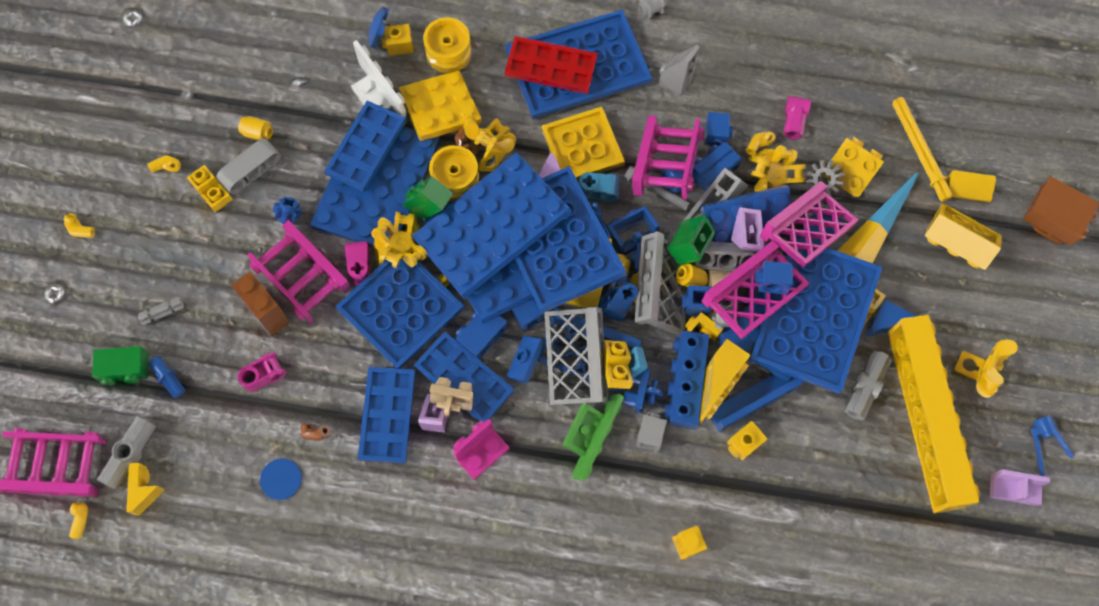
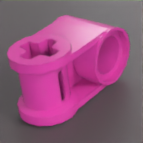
(358, 260)
(262, 371)

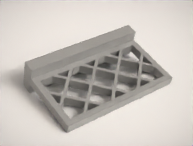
(650, 283)
(595, 360)

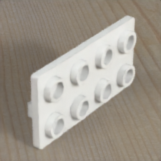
(375, 86)

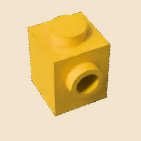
(397, 39)
(746, 441)

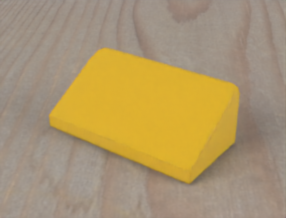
(971, 185)

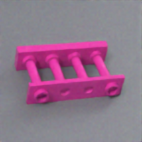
(650, 146)
(306, 251)
(58, 484)

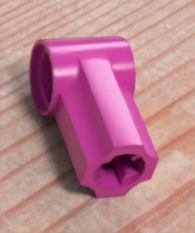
(797, 112)

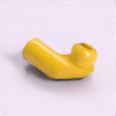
(80, 511)

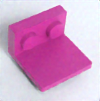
(479, 449)

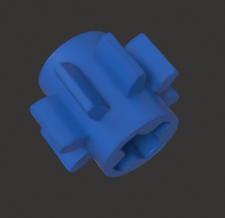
(287, 210)

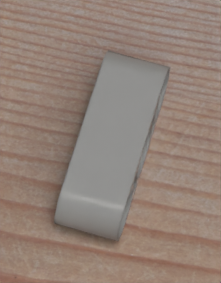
(248, 166)
(718, 249)

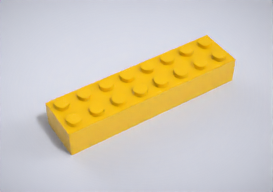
(932, 415)

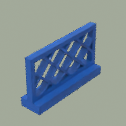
(579, 322)

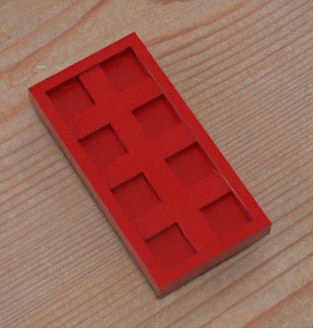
(551, 64)

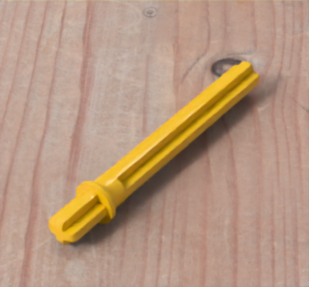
(935, 175)

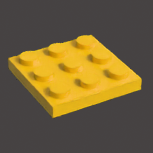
(438, 105)
(584, 143)

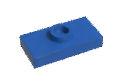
(525, 359)

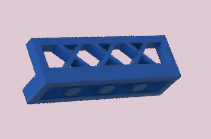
(752, 400)

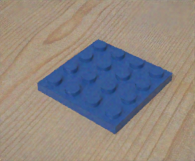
(399, 310)

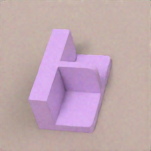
(1017, 487)

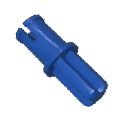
(166, 376)

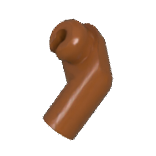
(460, 139)
(316, 435)

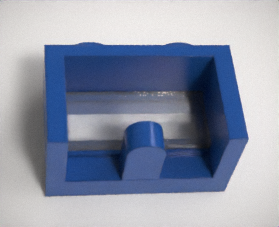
(629, 229)

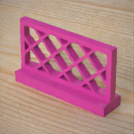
(784, 224)
(739, 278)

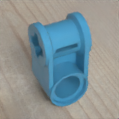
(602, 186)

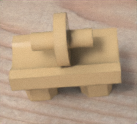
(450, 398)

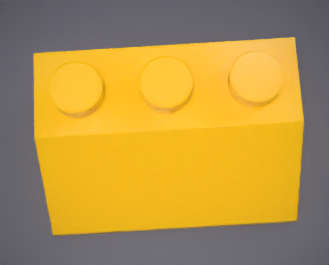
(963, 237)

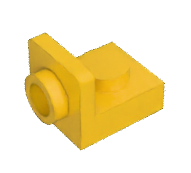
(704, 325)

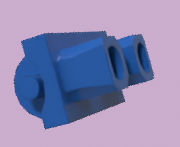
(637, 400)

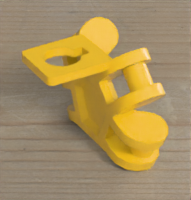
(495, 145)
(774, 173)
(398, 244)
(987, 376)

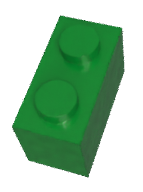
(427, 198)
(691, 240)
(120, 364)

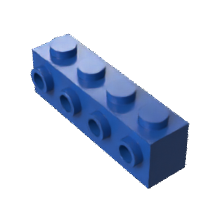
(687, 380)

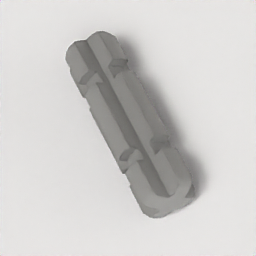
(161, 310)

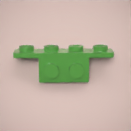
(589, 432)

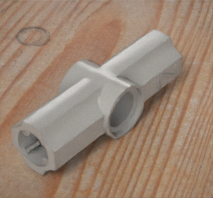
(868, 385)
(118, 466)

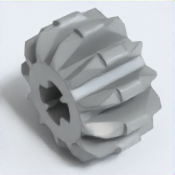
(829, 171)

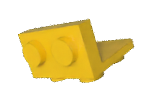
(857, 165)

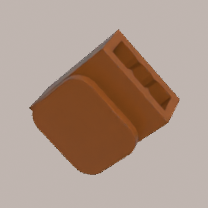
(1061, 212)

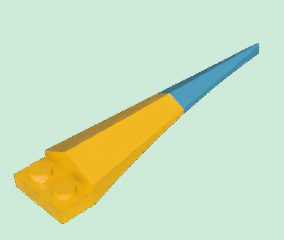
(870, 236)

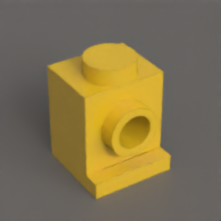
(689, 542)

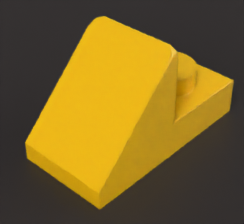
(139, 495)

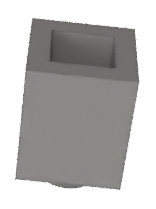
(651, 432)

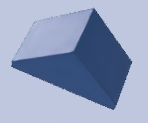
(885, 318)

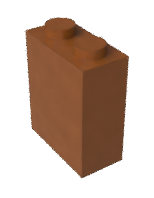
(260, 303)

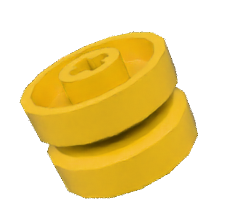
(447, 45)
(455, 169)

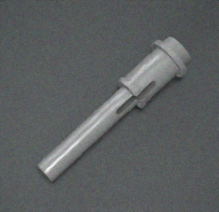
(660, 191)

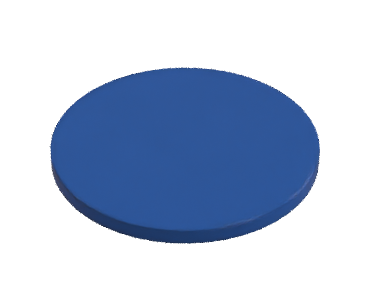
(280, 479)

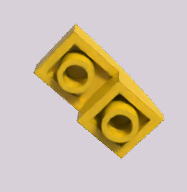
(209, 188)
(616, 363)

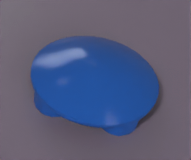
(377, 27)

